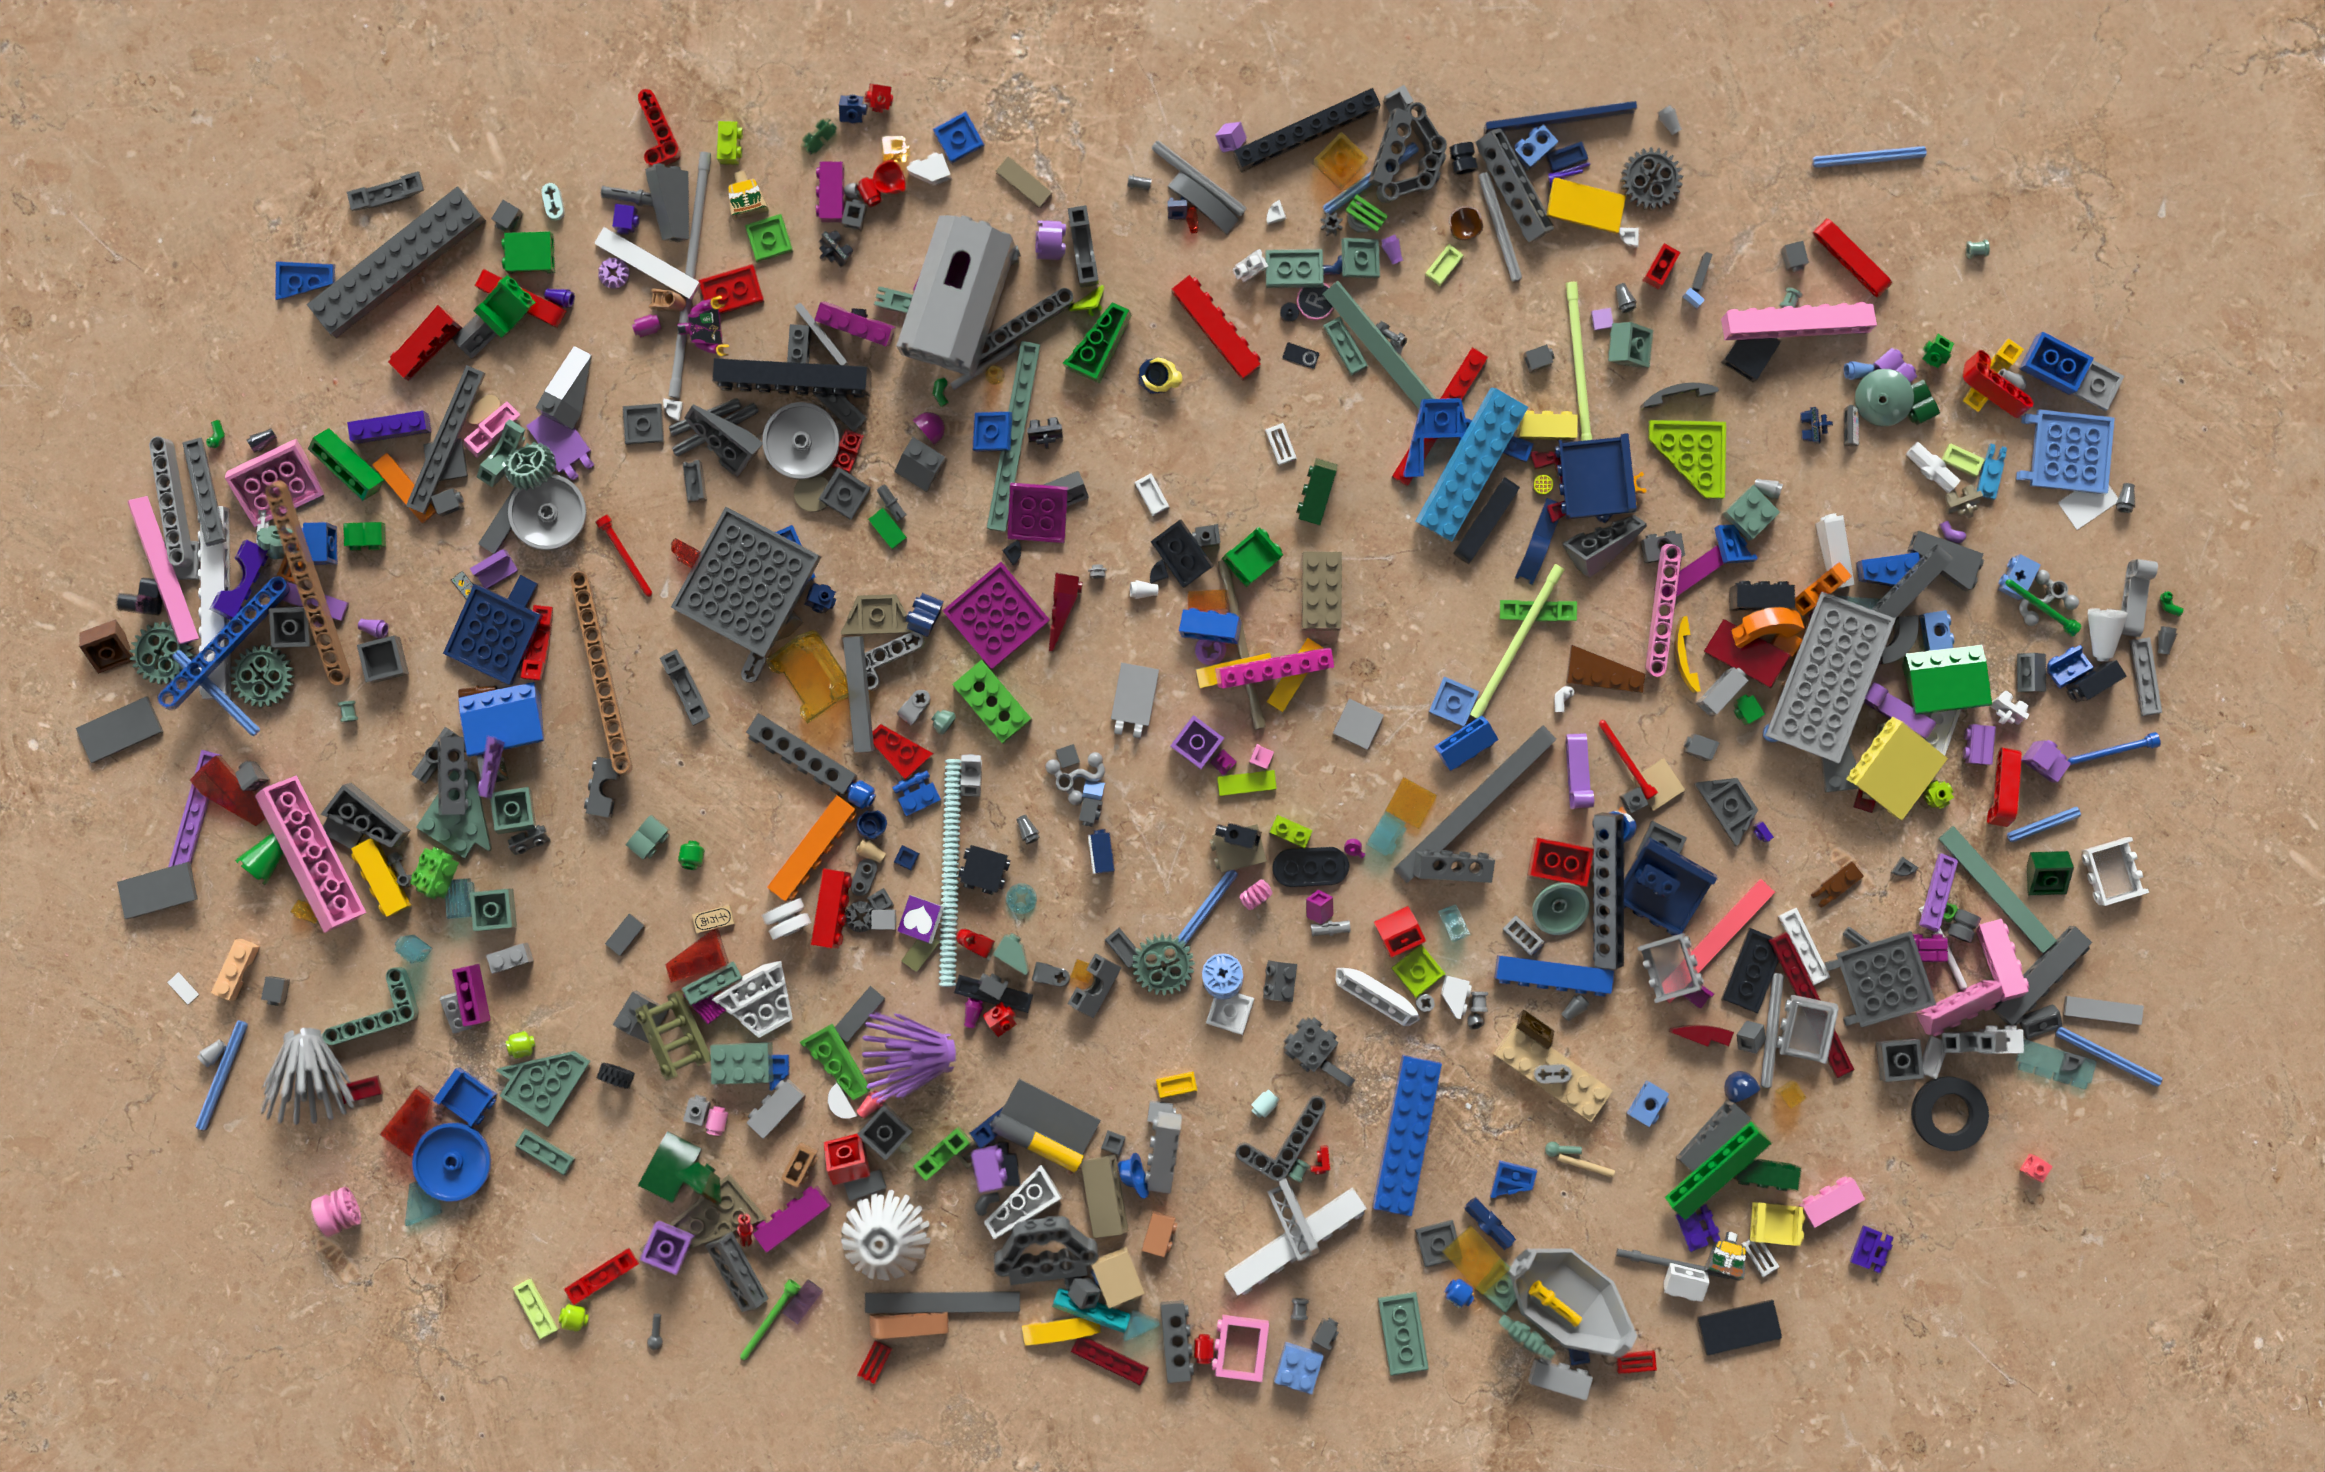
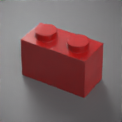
(1661, 266)

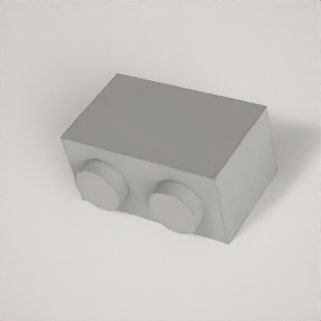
(509, 958)

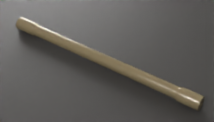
(1256, 712)

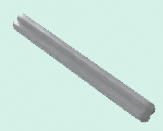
(1198, 177)
(1500, 227)
(1772, 1030)

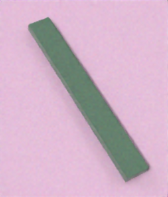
(1377, 344)
(1997, 889)

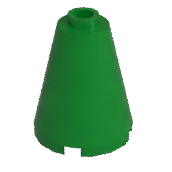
(262, 858)

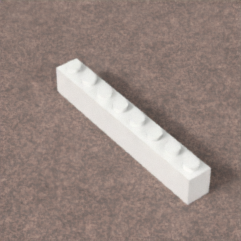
(1280, 1251)

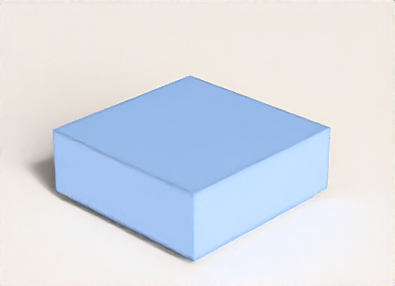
(1693, 298)
(1093, 790)

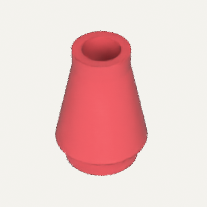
(870, 1105)

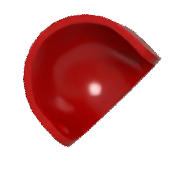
(889, 178)

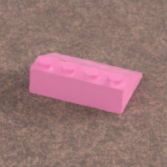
(284, 464)
(1960, 1006)

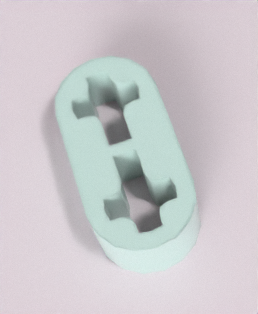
(548, 203)

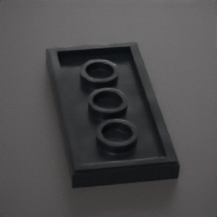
(1751, 972)
(1739, 1327)

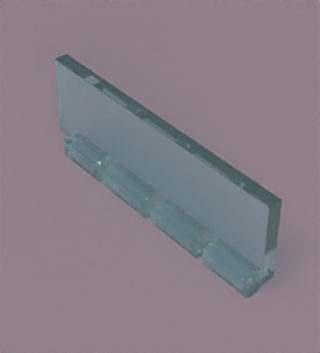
(2049, 1060)

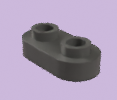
(864, 877)

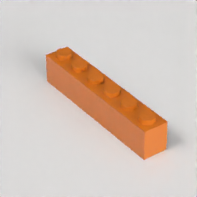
(811, 848)

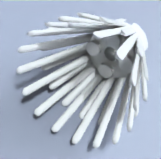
(891, 1229)

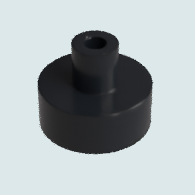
(1289, 316)

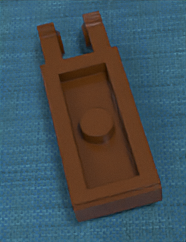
(1838, 883)

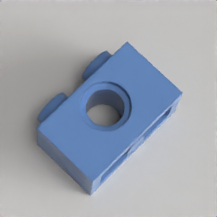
(1930, 639)
(1638, 1110)

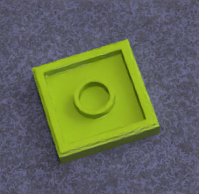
(1418, 970)

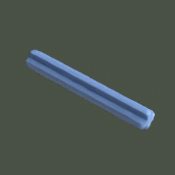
(2044, 824)

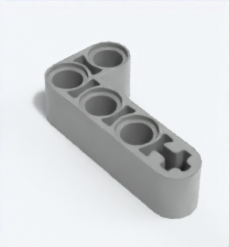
(2135, 594)
(890, 655)

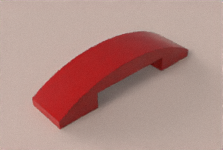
(538, 650)
(601, 1276)

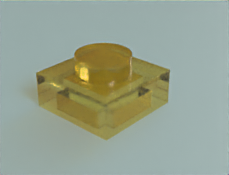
(1079, 971)

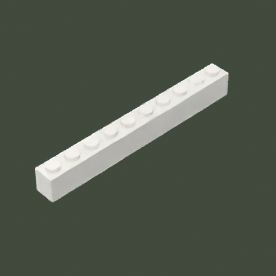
(214, 578)

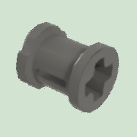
(1299, 1309)

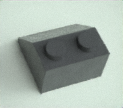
(920, 464)
(627, 1018)

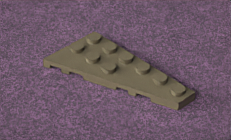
(712, 1221)

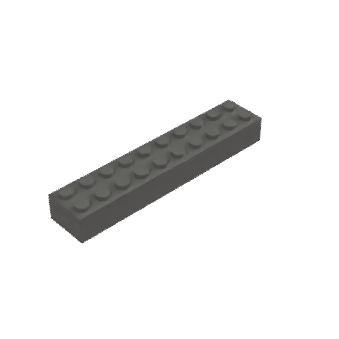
(396, 262)

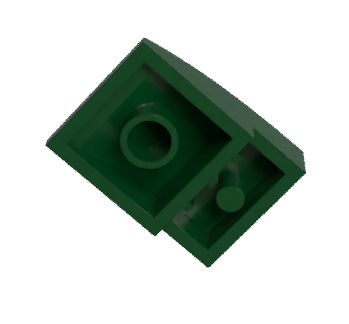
(668, 1159)

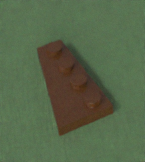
(1596, 671)

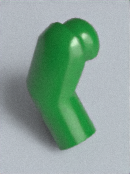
(938, 390)

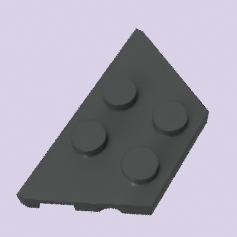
(1729, 805)

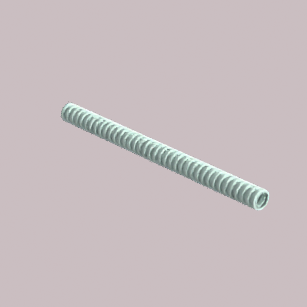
(950, 873)

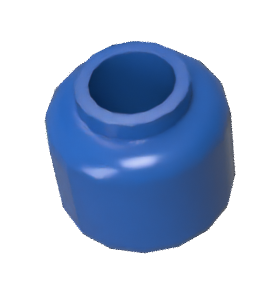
(861, 794)
(1459, 1293)

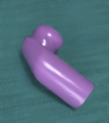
(1952, 535)

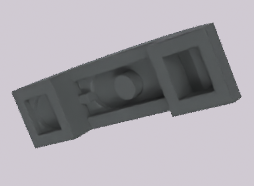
(385, 193)
(1204, 202)
(1700, 388)
(686, 687)

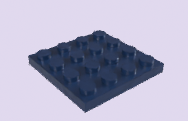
(492, 634)

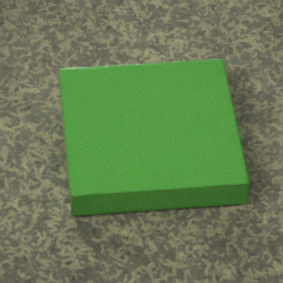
(769, 238)

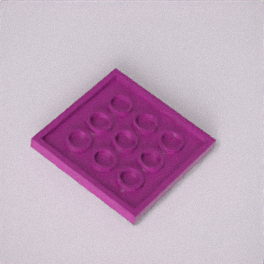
(996, 615)

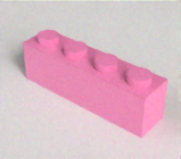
(2002, 960)

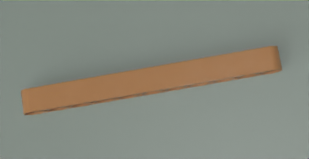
(309, 574)
(597, 664)

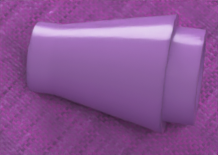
(1392, 248)
(376, 628)

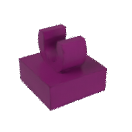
(1223, 762)

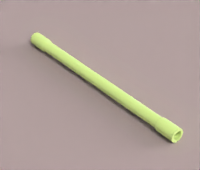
(1572, 297)
(1551, 581)

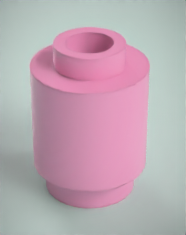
(716, 1120)

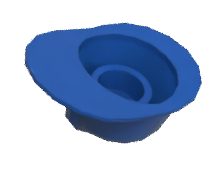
(1133, 1175)

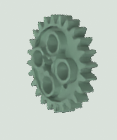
(145, 647)
(250, 688)
(1158, 947)
(1521, 1333)

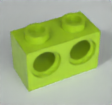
(1290, 831)

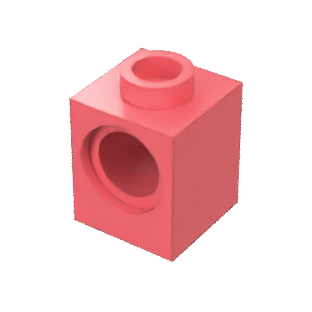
(2036, 1168)

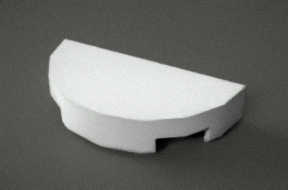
(839, 1103)

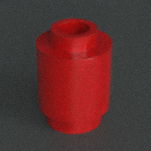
(869, 192)
(1203, 1349)

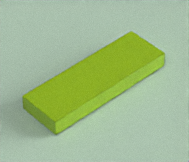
(1246, 782)

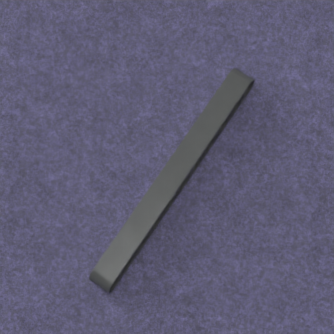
(1479, 799)

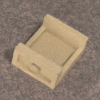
(1118, 1278)

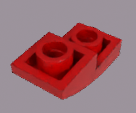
(848, 450)

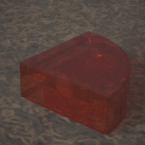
(1192, 220)

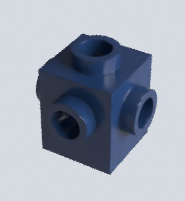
(852, 109)
(820, 598)

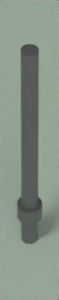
(1637, 1256)

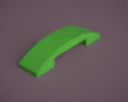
(1550, 611)

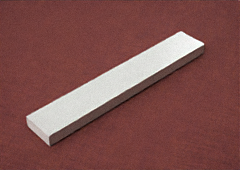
(647, 263)

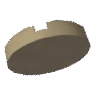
(808, 491)

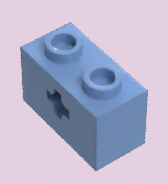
(2027, 571)

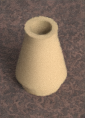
(869, 850)

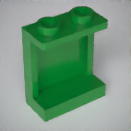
(528, 252)
(504, 306)
(1253, 556)

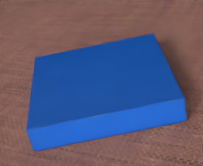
(958, 137)
(992, 431)

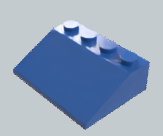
(504, 714)

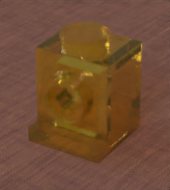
(895, 149)

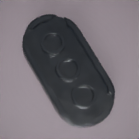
(1310, 866)

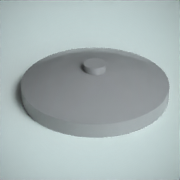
(801, 440)
(548, 514)

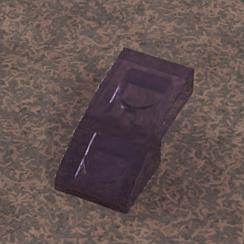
(802, 1301)

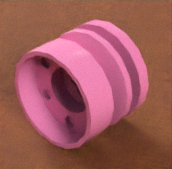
(336, 1211)

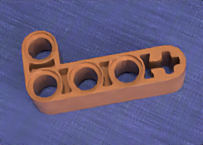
(906, 1325)

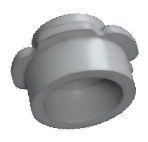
(1097, 571)

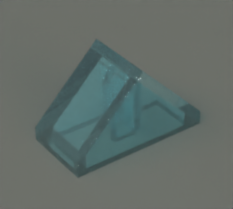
(1139, 1324)

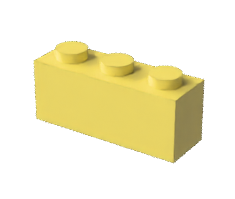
(1548, 426)

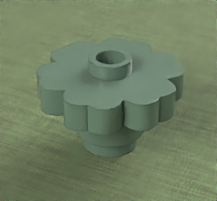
(270, 540)

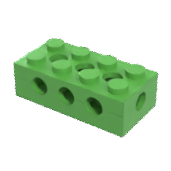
(1005, 701)

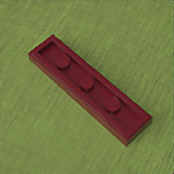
(1110, 1359)

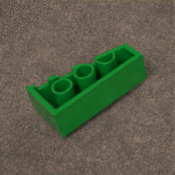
(1099, 345)

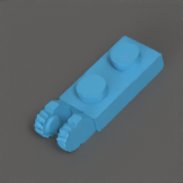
(1991, 472)

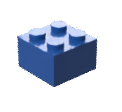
(322, 542)

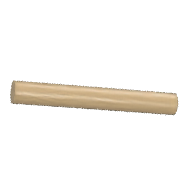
(1586, 1165)

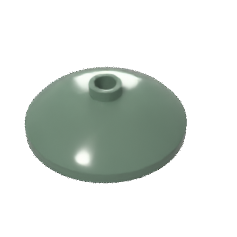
(1892, 386)
(1563, 916)

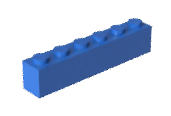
(1554, 974)

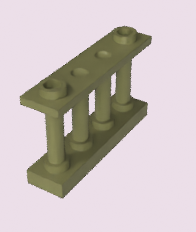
(688, 1025)

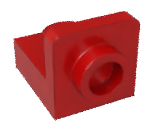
(1323, 1157)

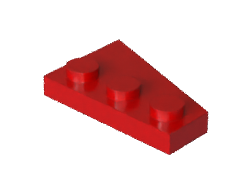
(900, 751)

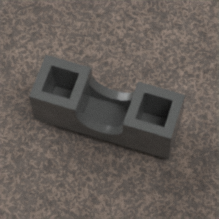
(597, 802)
(1089, 1000)
(1974, 1041)

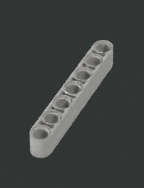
(165, 494)

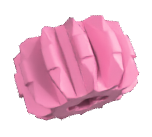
(1256, 894)

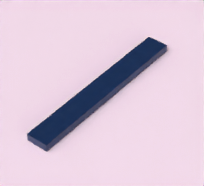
(1562, 117)

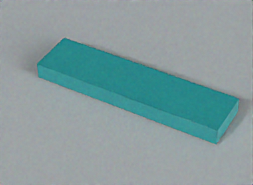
(1100, 1314)

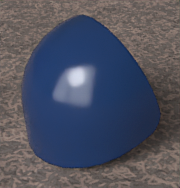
(1740, 1086)

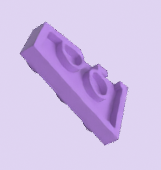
(491, 764)

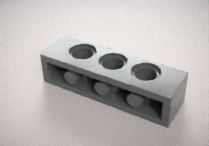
(445, 785)
(1481, 873)
(1176, 1372)

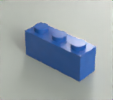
(1210, 626)
(1466, 743)

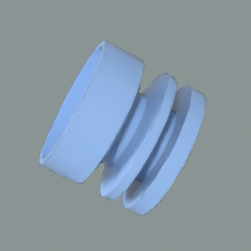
(1220, 987)

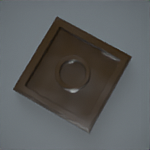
(1535, 1029)

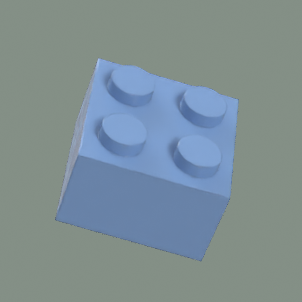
(1298, 1367)

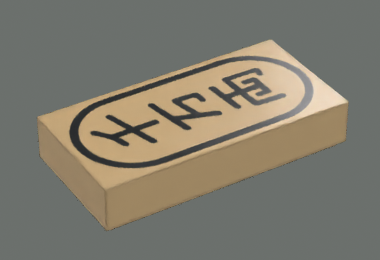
(712, 918)

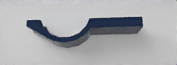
(1538, 545)

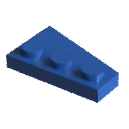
(298, 278)

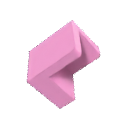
(1261, 757)

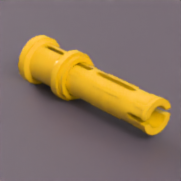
(1548, 1298)

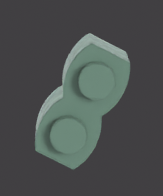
(648, 837)

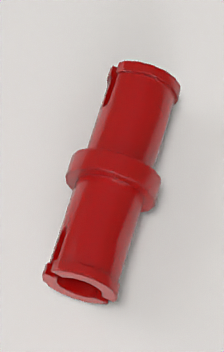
(745, 1230)

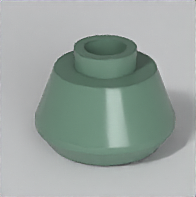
(943, 721)

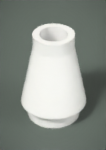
(1142, 589)

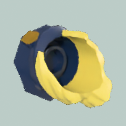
(1158, 375)

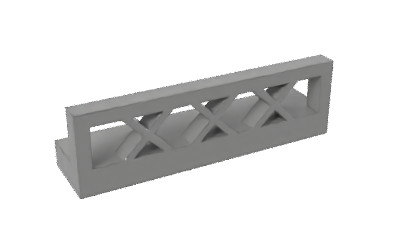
(1298, 1215)

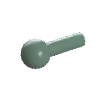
(1553, 1149)

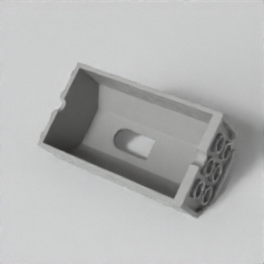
(950, 323)

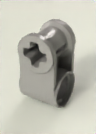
(912, 709)

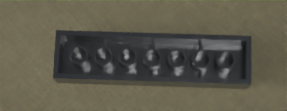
(792, 377)

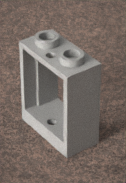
(1722, 691)

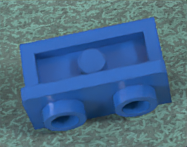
(2069, 666)

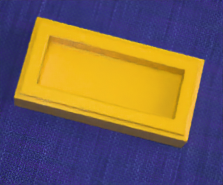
(1176, 1084)

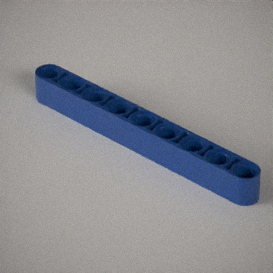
(222, 653)

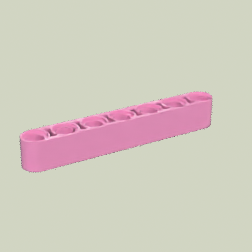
(1666, 619)

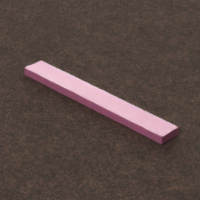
(163, 570)

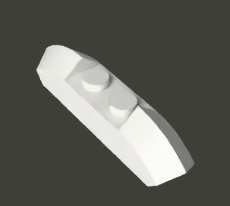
(1377, 995)

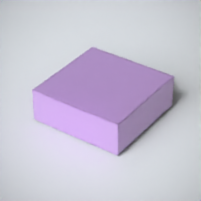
(1602, 319)

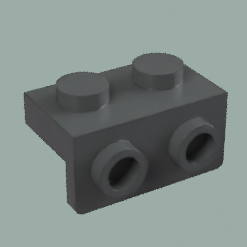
(1280, 981)

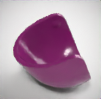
(931, 425)

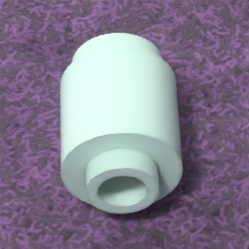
(1264, 1104)

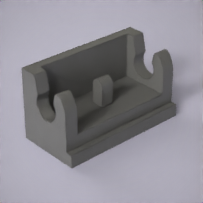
(694, 481)

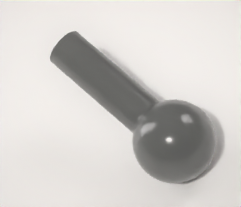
(655, 1341)

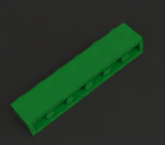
(1718, 1170)

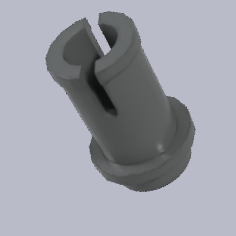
(1139, 182)

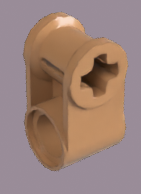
(667, 301)

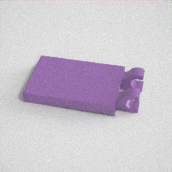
(563, 442)

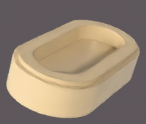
(483, 409)

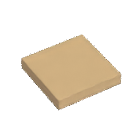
(1665, 782)

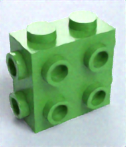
(434, 873)

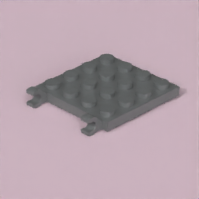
(1884, 979)

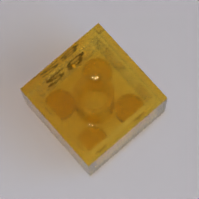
(1340, 160)

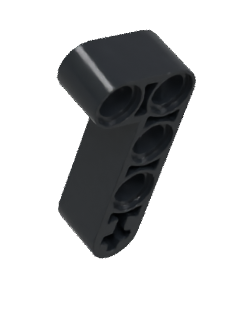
(146, 602)

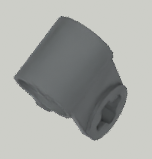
(1047, 974)

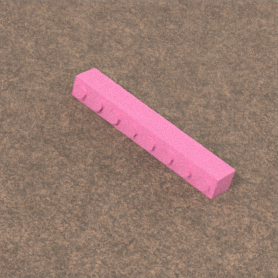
(1798, 321)

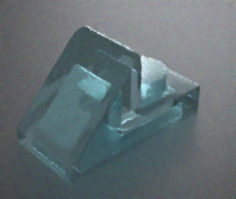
(1454, 923)

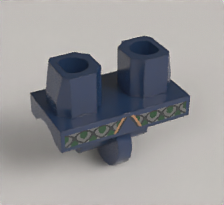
(1812, 416)

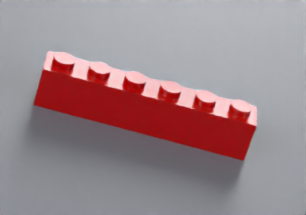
(1215, 327)

